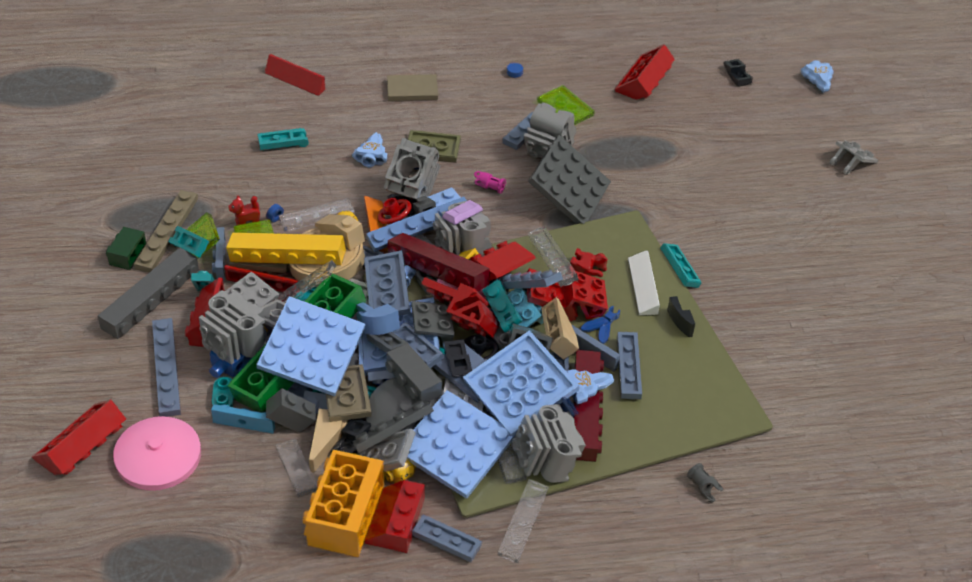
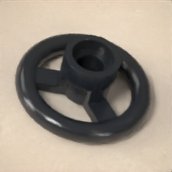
(479, 344)

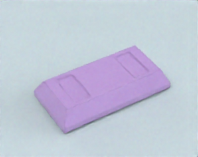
(462, 212)

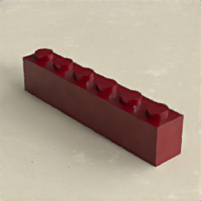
(440, 262)
(589, 412)

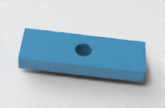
(242, 418)

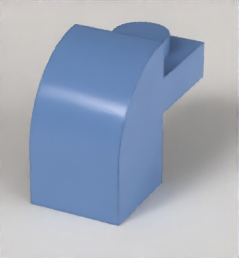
(378, 320)

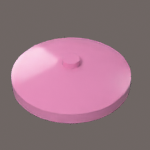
(157, 453)

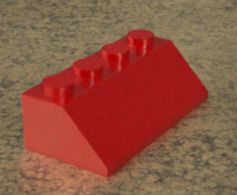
(646, 73)
(80, 437)

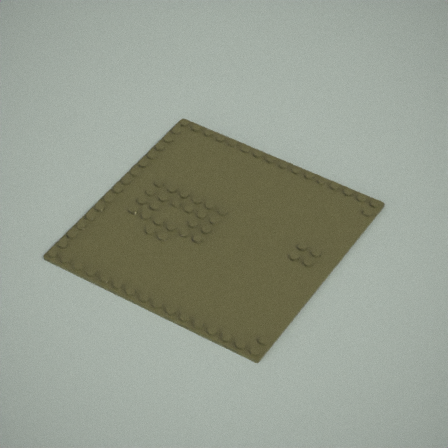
(688, 383)

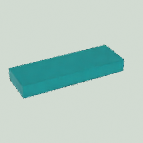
(680, 265)

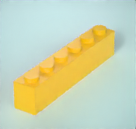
(286, 248)

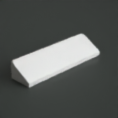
(644, 284)

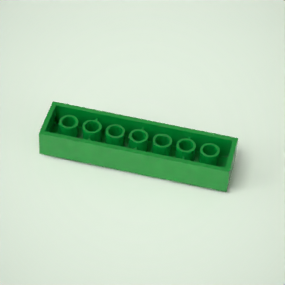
(255, 386)

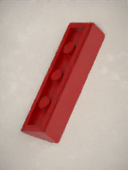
(295, 75)
(276, 282)

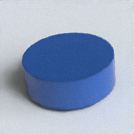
(515, 70)
(274, 212)

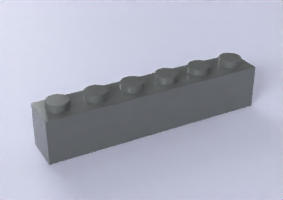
(148, 293)

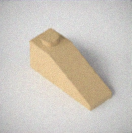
(343, 225)
(560, 329)
(325, 438)

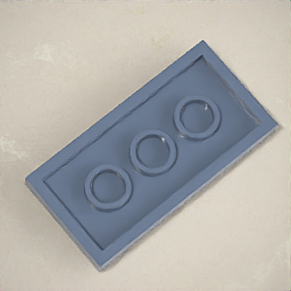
(387, 281)

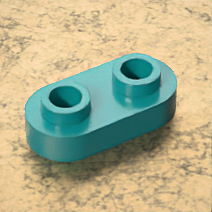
(222, 393)

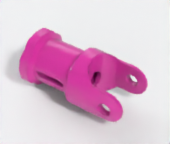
(488, 181)

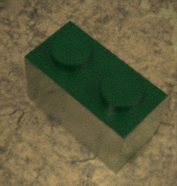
(126, 248)

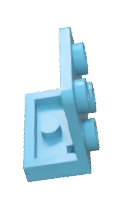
(528, 311)

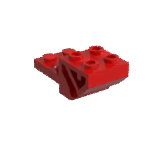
(585, 292)
(466, 307)

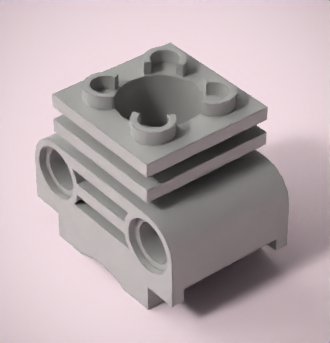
(546, 126)
(407, 157)
(464, 235)
(232, 327)
(548, 443)

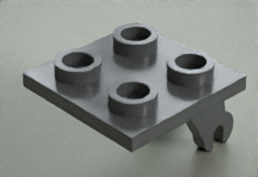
(432, 320)

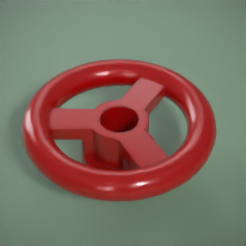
(393, 207)

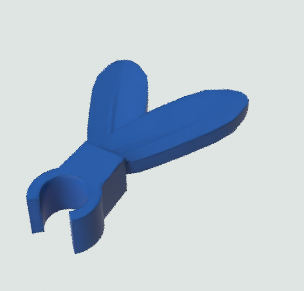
(602, 323)

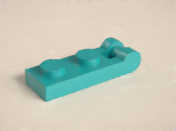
(283, 139)
(188, 241)
(502, 305)

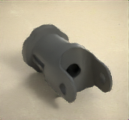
(704, 481)

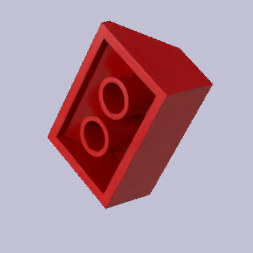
(503, 258)
(201, 306)
(396, 516)

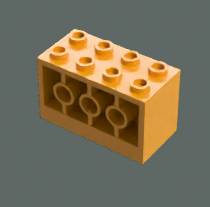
(344, 503)

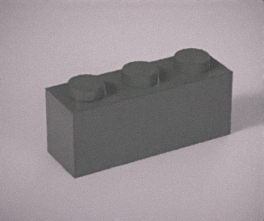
(413, 373)

